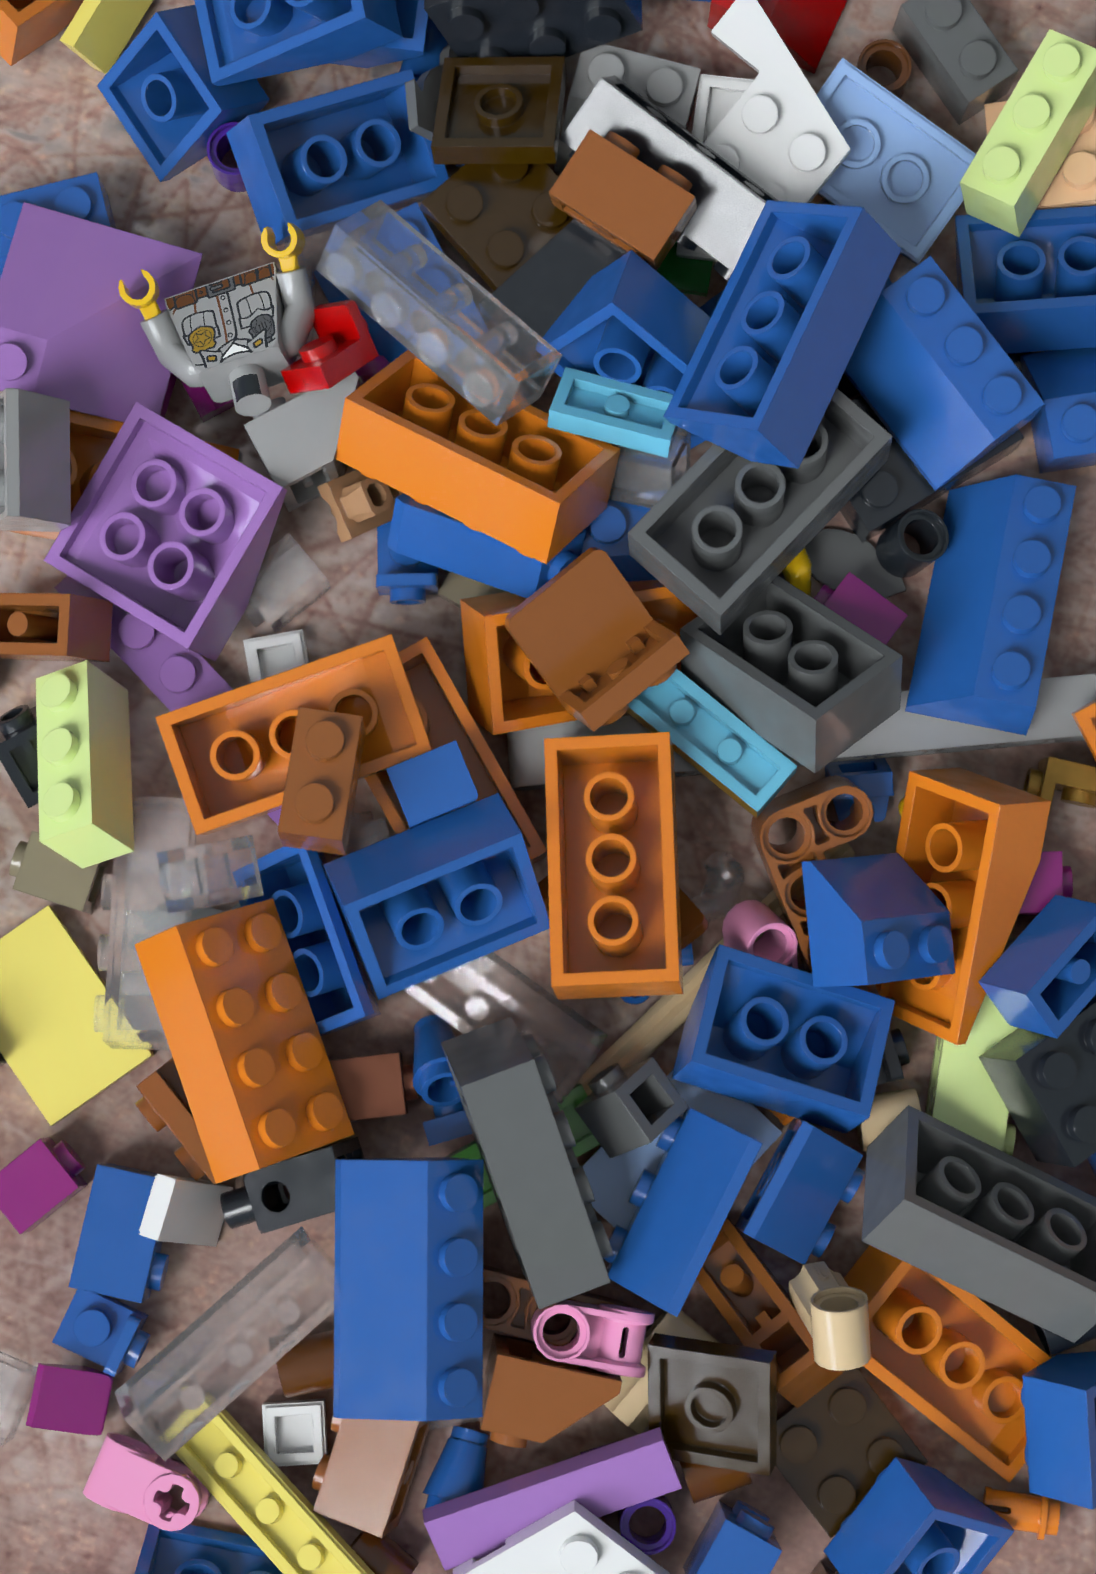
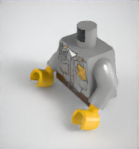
(236, 329)

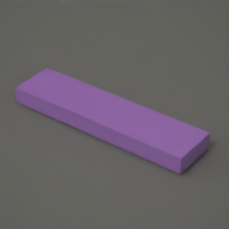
(598, 1480)

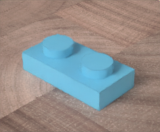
(612, 412)

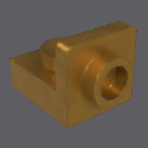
(1072, 778)

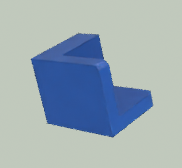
(432, 784)

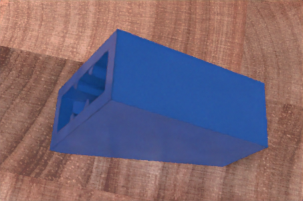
(450, 545)

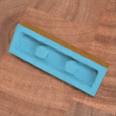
(714, 741)

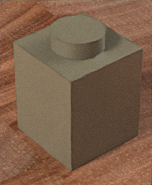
(53, 877)

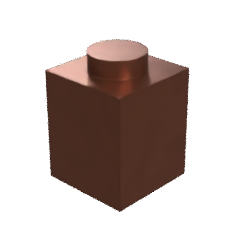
(375, 1085)

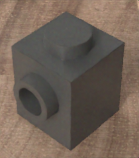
(630, 1106)

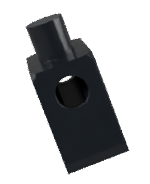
(307, 1178)

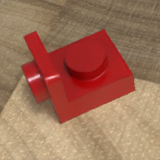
(338, 352)

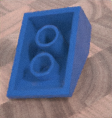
(281, 36)

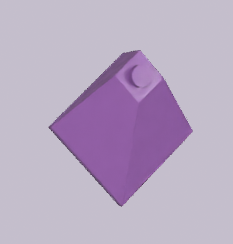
(64, 316)
(171, 532)

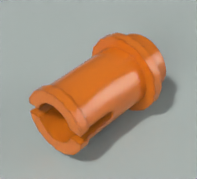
(1026, 1511)

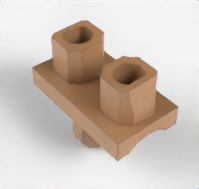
(358, 503)

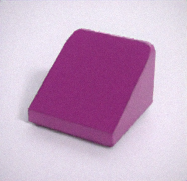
(69, 1399)

